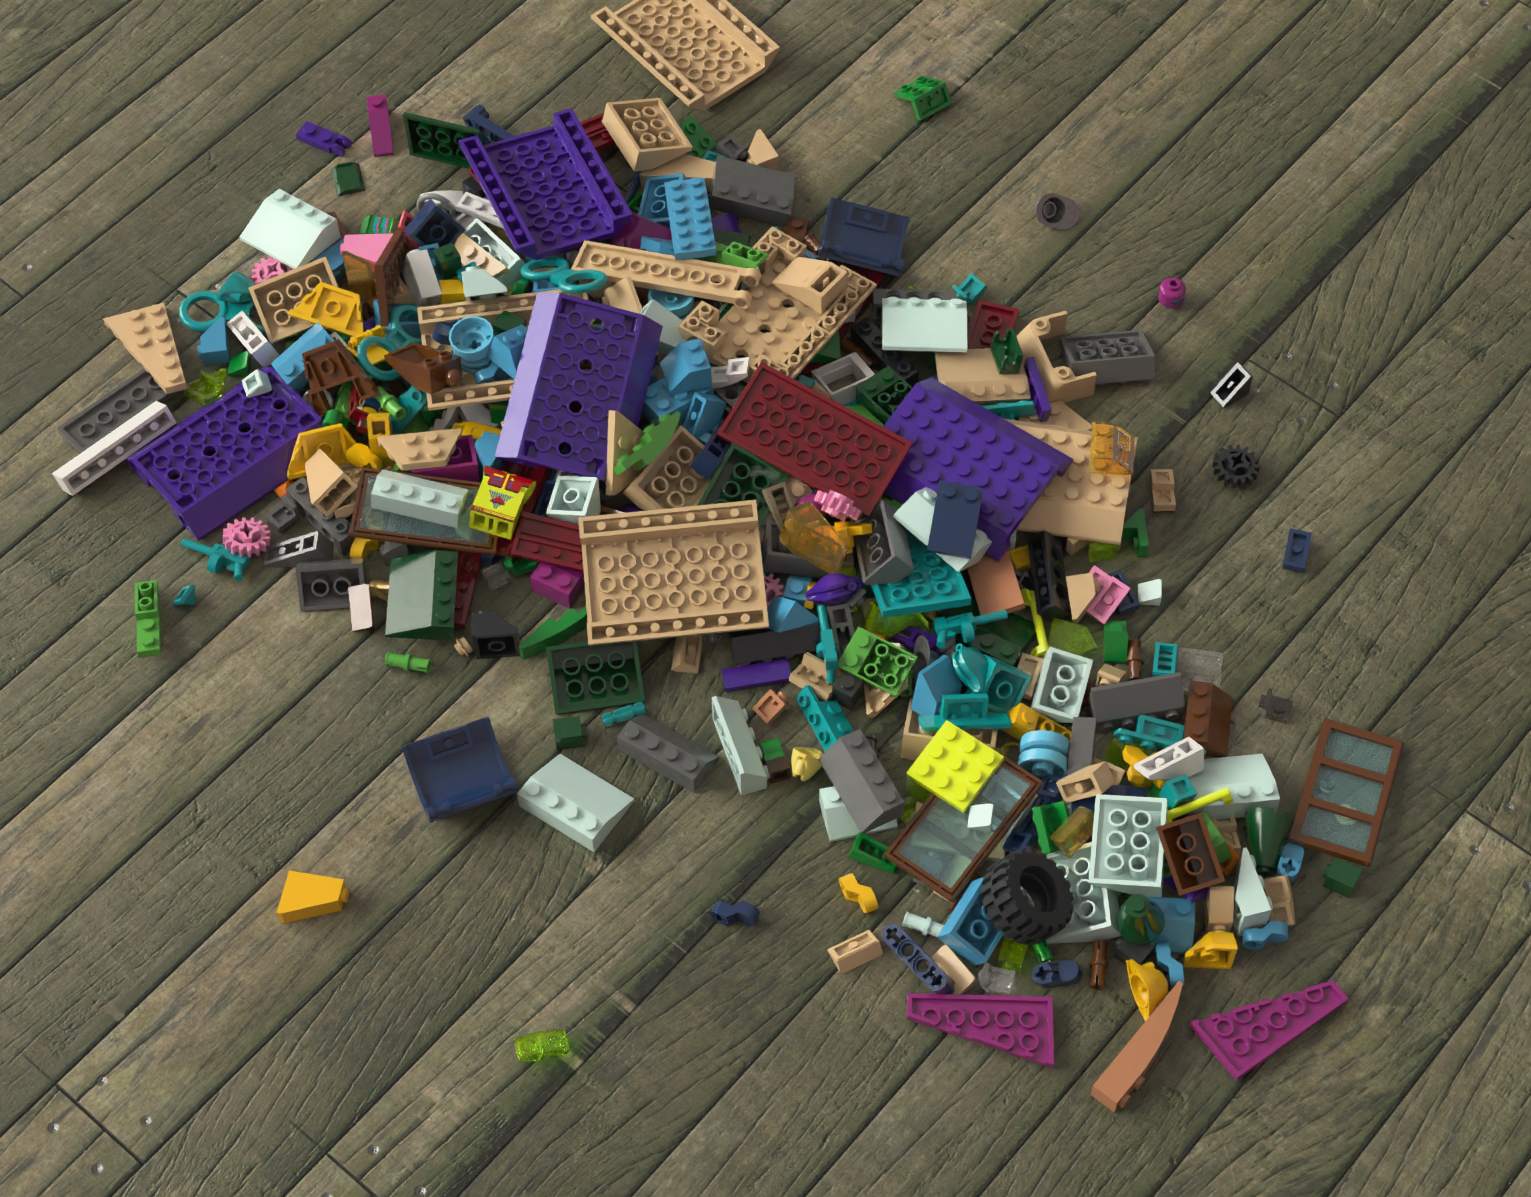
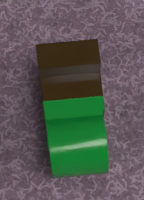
(336, 417)
(775, 760)

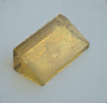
(1074, 831)

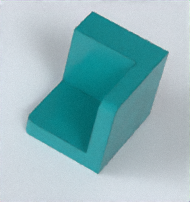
(1177, 791)

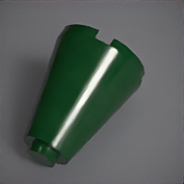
(1266, 836)
(1140, 920)

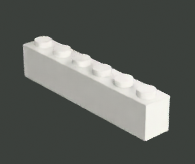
(114, 448)

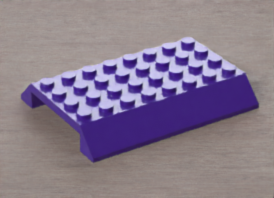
(549, 188)
(975, 448)

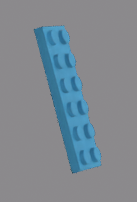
(690, 219)

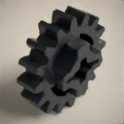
(1236, 466)

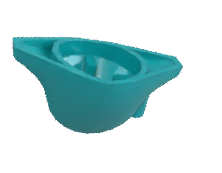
(236, 289)
(970, 667)

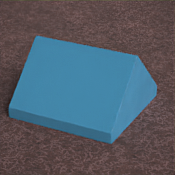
(788, 615)

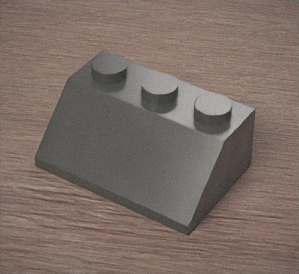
(327, 582)

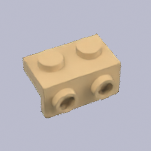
(813, 673)

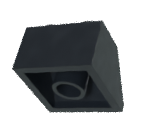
(493, 636)

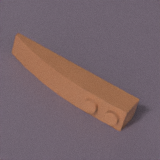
(1136, 1057)

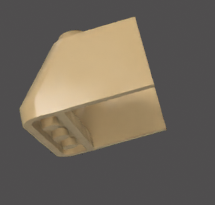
(1059, 381)

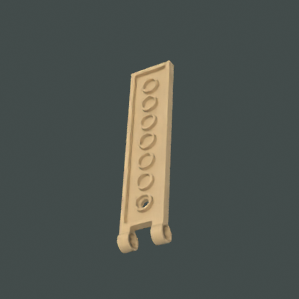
(665, 274)

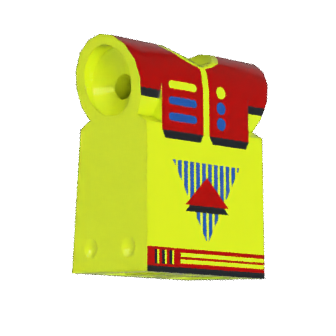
(500, 502)

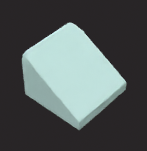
(256, 383)
(1150, 592)
(981, 817)

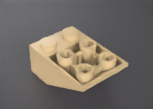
(812, 282)

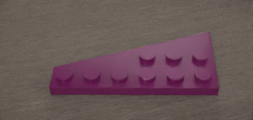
(1001, 1022)
(1261, 1029)

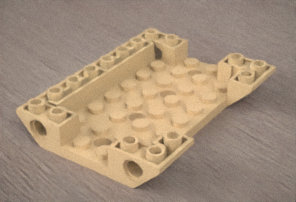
(794, 331)

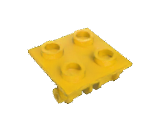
(374, 353)

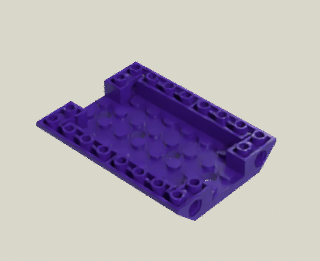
(552, 379)
(244, 464)

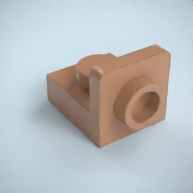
(771, 706)

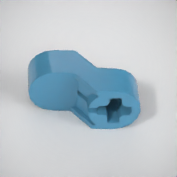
(491, 374)
(1295, 854)
(1273, 932)
(1167, 963)

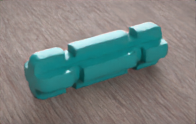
(623, 714)

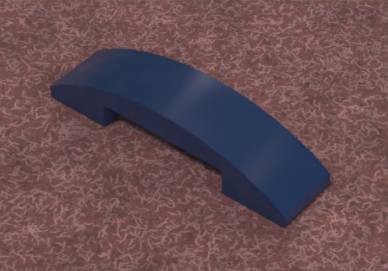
(1027, 835)

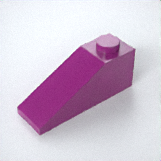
(380, 125)

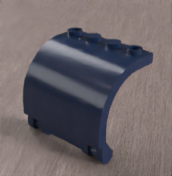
(863, 236)
(458, 769)

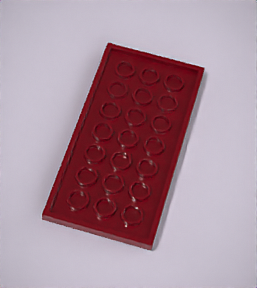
(814, 438)

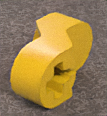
(360, 456)
(361, 547)
(858, 893)

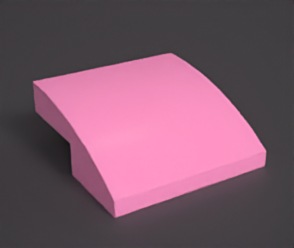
(1108, 599)

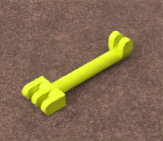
(1042, 648)
(1223, 794)

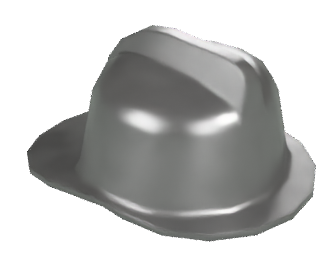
(1057, 211)
(924, 655)

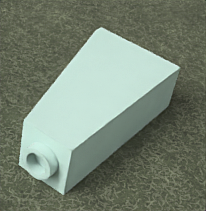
(670, 334)

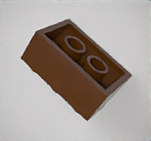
(1208, 717)
(1190, 854)

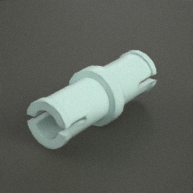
(922, 924)

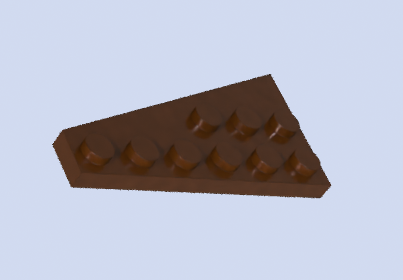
(388, 274)

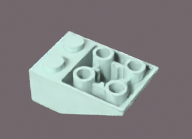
(1250, 902)

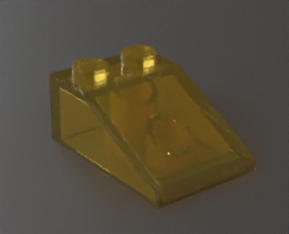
(813, 538)

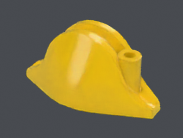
(1147, 986)

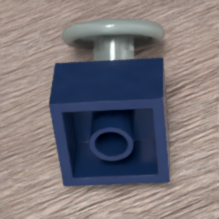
(433, 223)

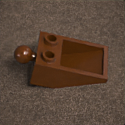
(426, 367)

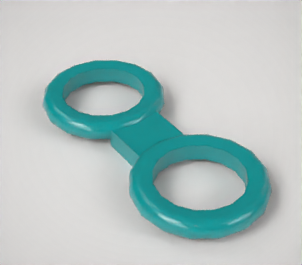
(564, 276)
(227, 310)
(395, 340)

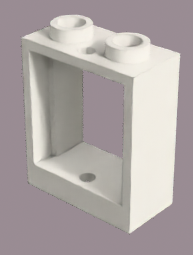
(421, 278)
(841, 368)

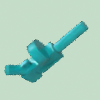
(219, 557)
(963, 624)
(827, 648)

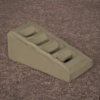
(770, 500)

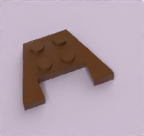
(331, 366)

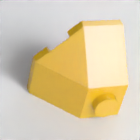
(1214, 950)

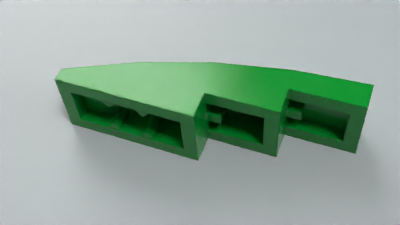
(554, 633)

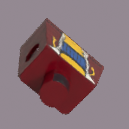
(360, 409)

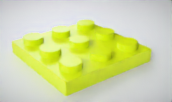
(955, 766)

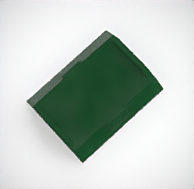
(348, 178)

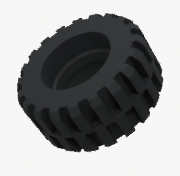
(1011, 909)

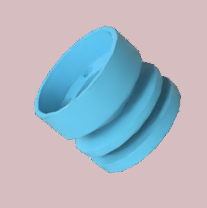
(471, 341)

